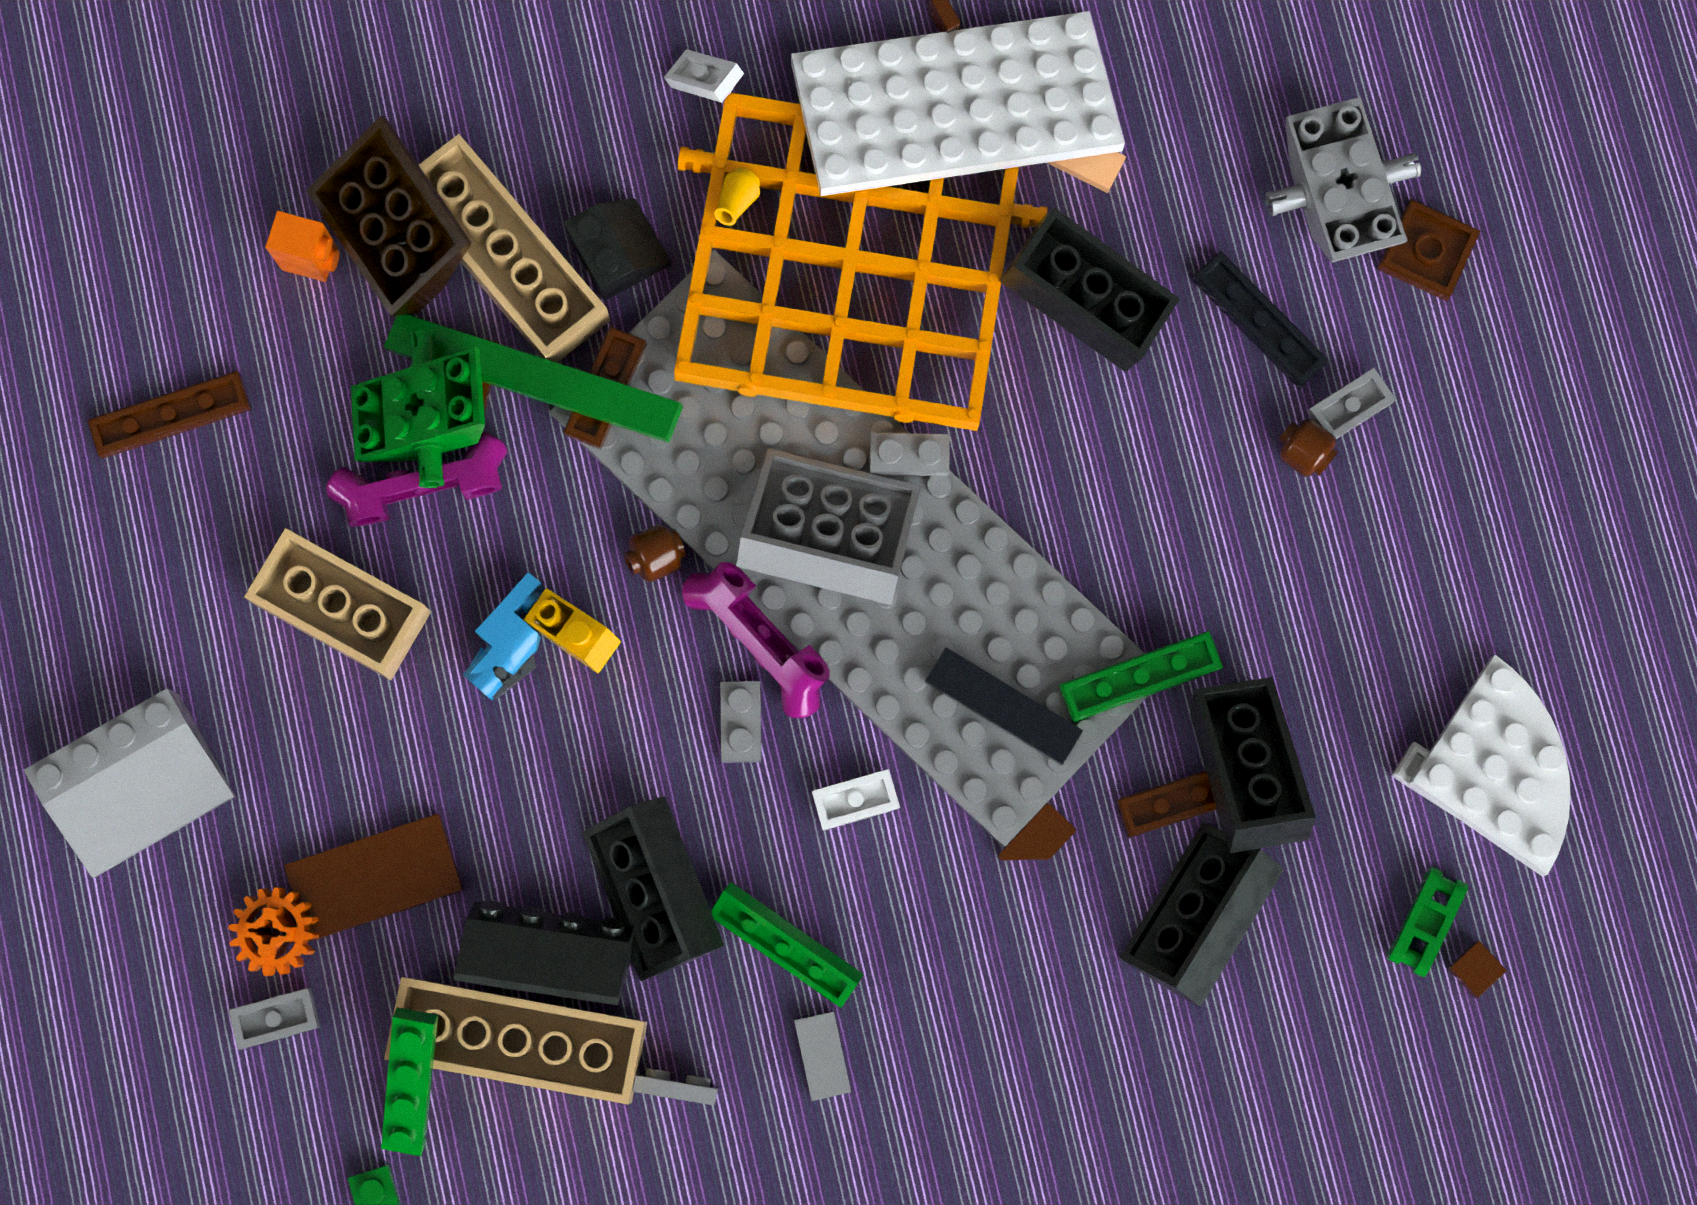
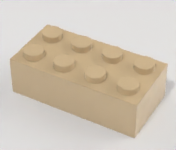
(338, 604)

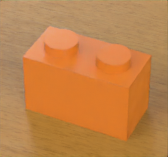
(302, 246)

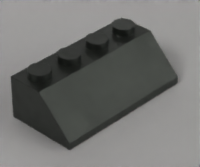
(653, 887)
(1201, 915)
(545, 952)

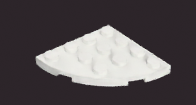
(1502, 768)

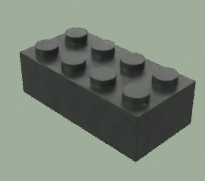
(1090, 290)
(1251, 765)

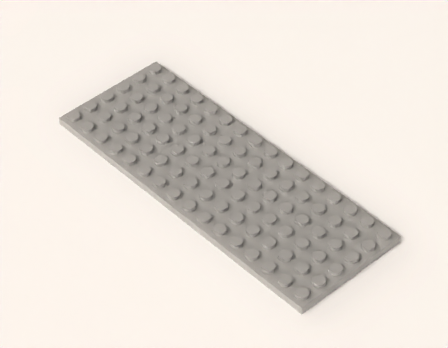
(959, 587)

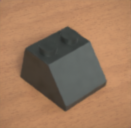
(616, 245)

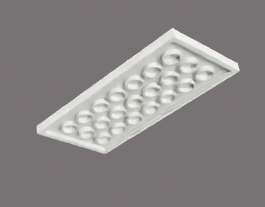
(956, 103)

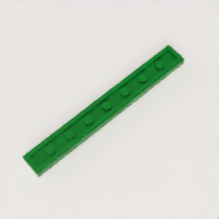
(549, 380)

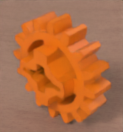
(269, 946)

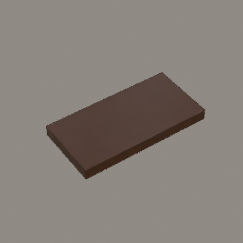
(376, 876)

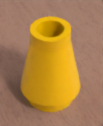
(737, 194)

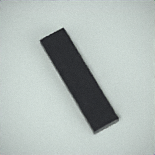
(1260, 320)
(1003, 706)

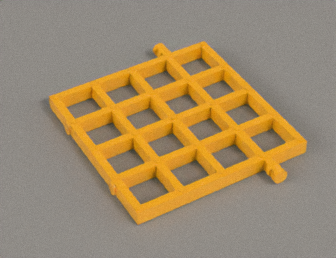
(850, 261)

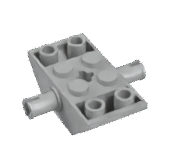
(1335, 147)

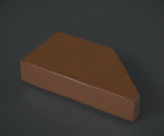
(1040, 837)

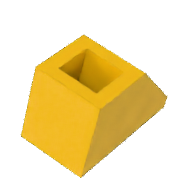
(572, 630)

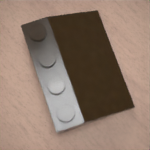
(390, 220)

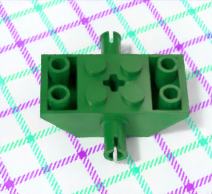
(420, 410)

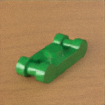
(1427, 921)

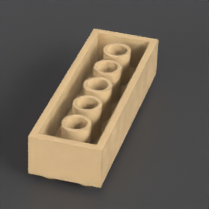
(514, 256)
(528, 1041)

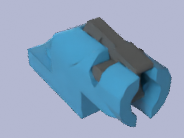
(509, 641)

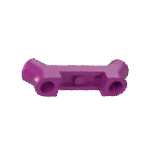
(368, 501)
(798, 673)

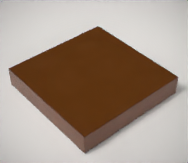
(1433, 251)

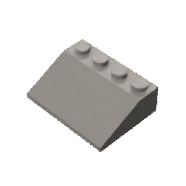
(828, 526)
(130, 782)

